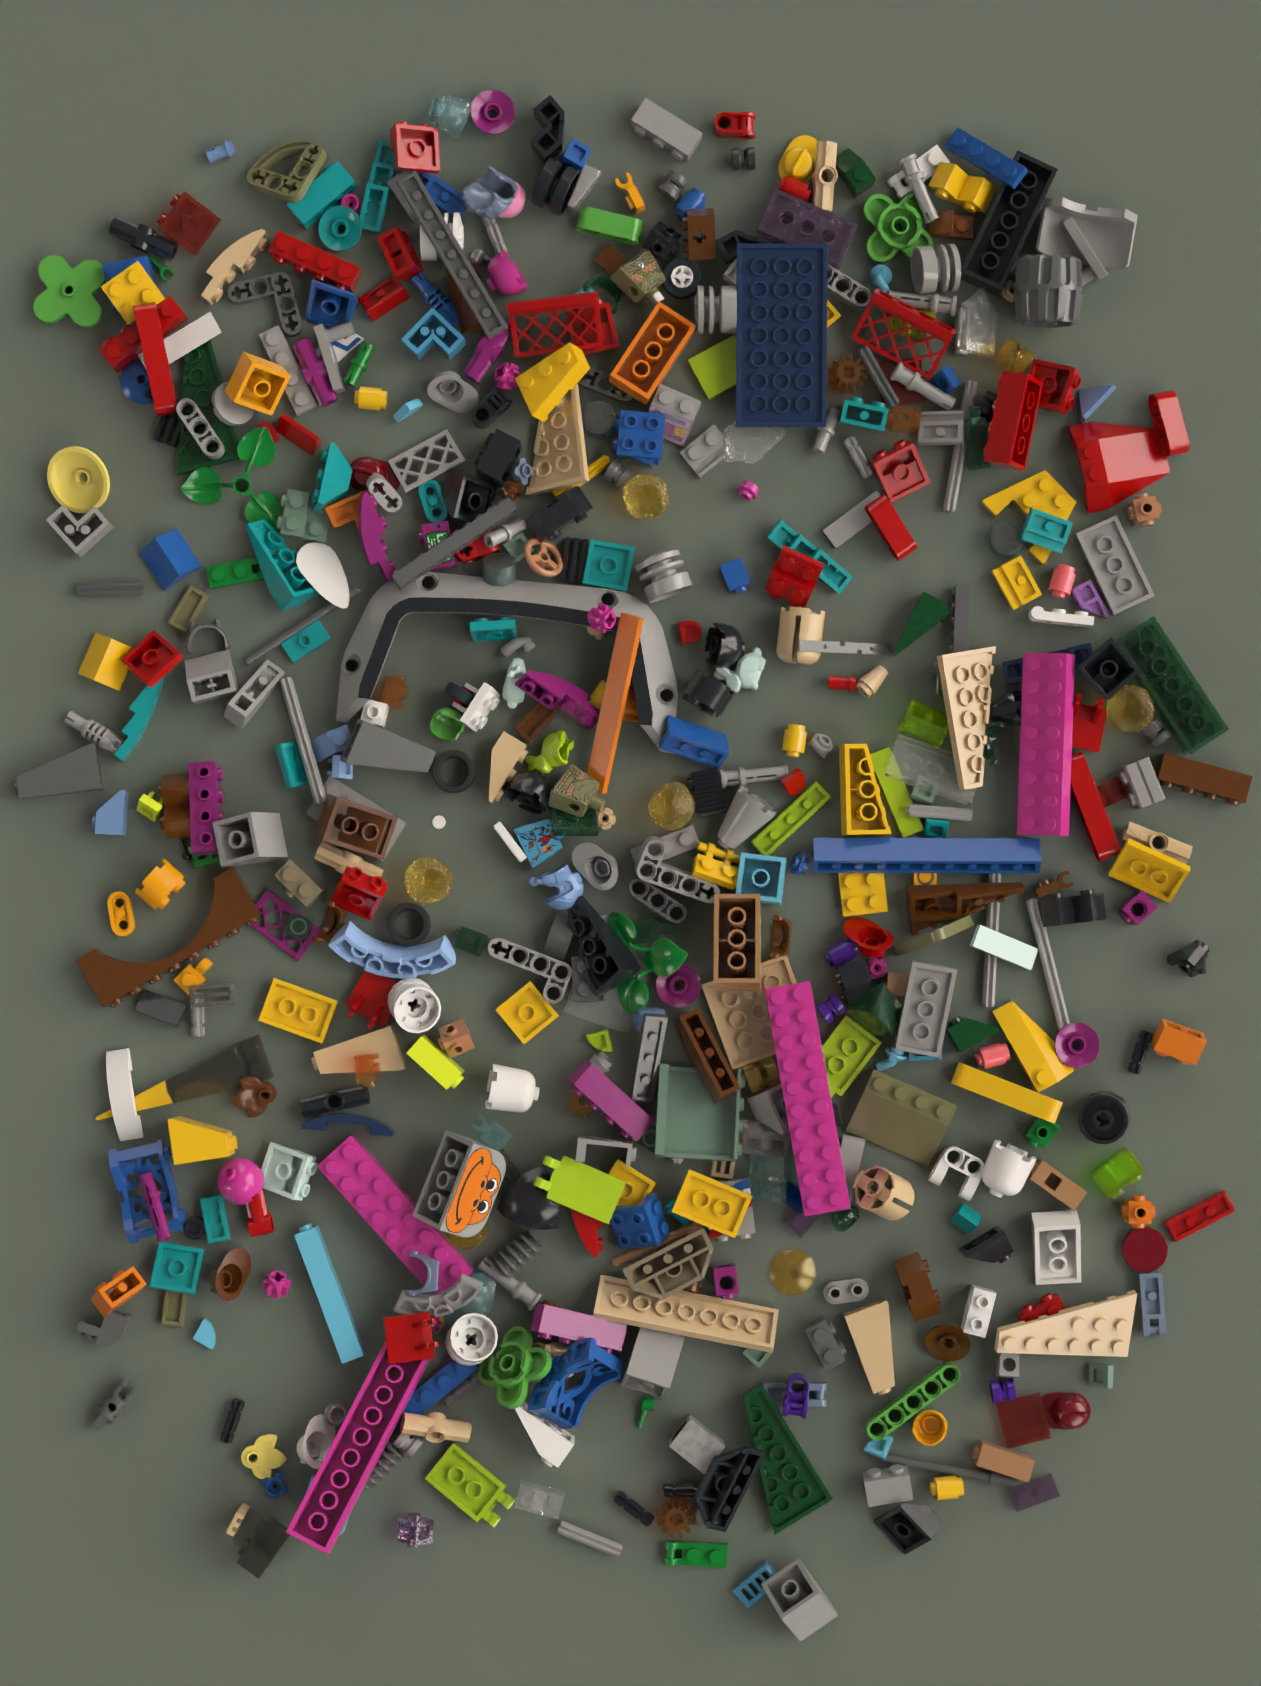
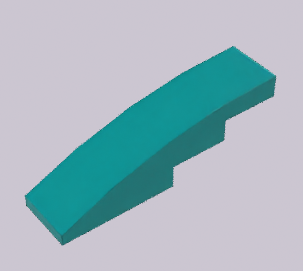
(377, 190)
(832, 573)
(144, 708)

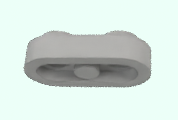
(845, 1289)

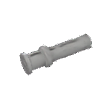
(914, 178)
(933, 303)
(914, 382)
(743, 776)
(518, 1289)

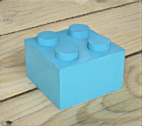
(762, 876)

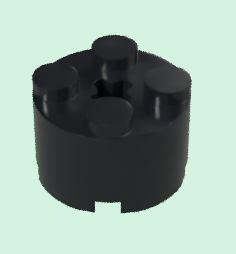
(708, 693)

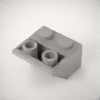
(211, 677)

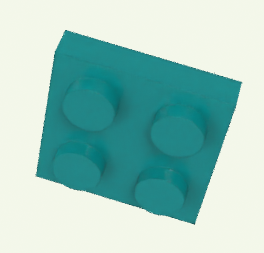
(608, 565)
(499, 630)
(177, 1268)

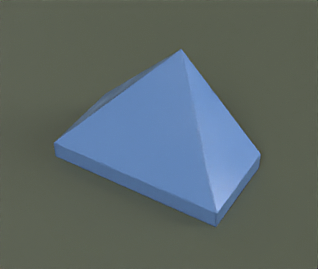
(1091, 398)

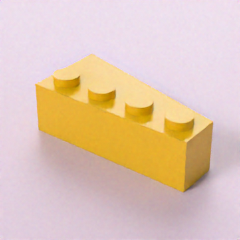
(859, 793)

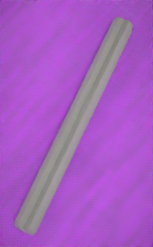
(959, 452)
(303, 741)
(990, 961)
(1048, 963)

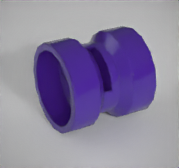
(830, 1008)
(1008, 1390)

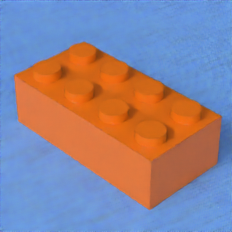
(652, 353)

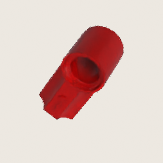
(259, 1219)

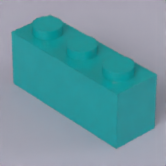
(323, 194)

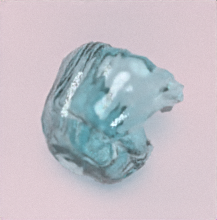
(450, 114)
(484, 1299)

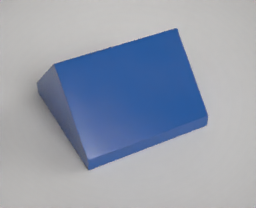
(330, 305)
(170, 558)

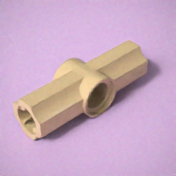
(824, 162)
(1170, 846)
(340, 859)
(435, 1427)

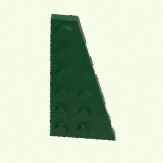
(199, 382)
(786, 1472)

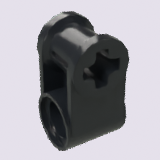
(493, 405)

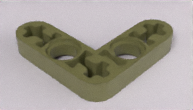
(933, 936)

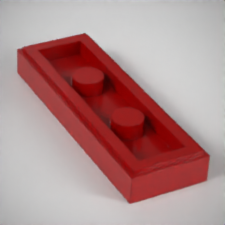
(1199, 1216)

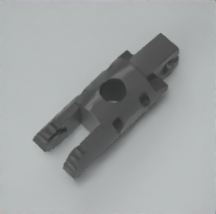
(107, 1412)

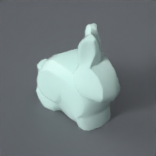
(746, 672)
(511, 692)

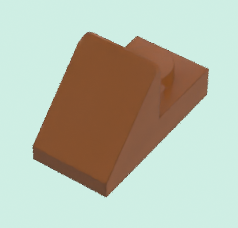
(952, 226)

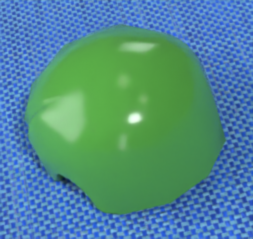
(446, 724)

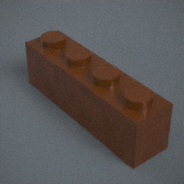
(1203, 778)
(706, 1055)

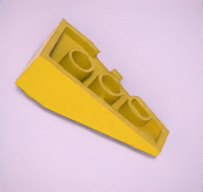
(1031, 1047)

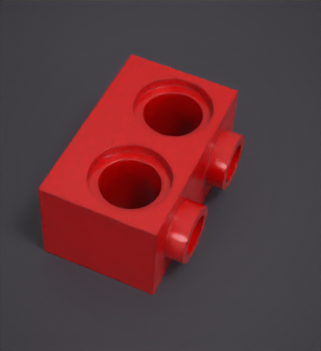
(400, 254)

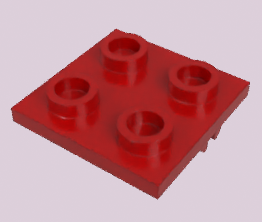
(1088, 724)
(371, 998)
(409, 1337)

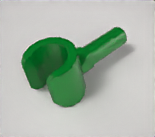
(161, 268)
(647, 1405)

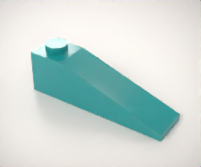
(279, 567)

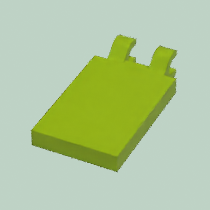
(716, 368)
(847, 1053)
(582, 1188)
(469, 1485)

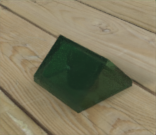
(877, 1011)

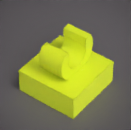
(150, 807)

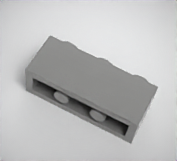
(666, 130)

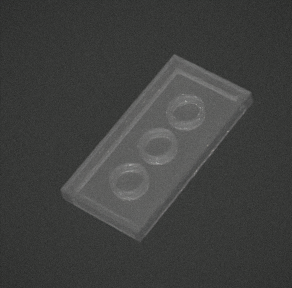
(926, 768)

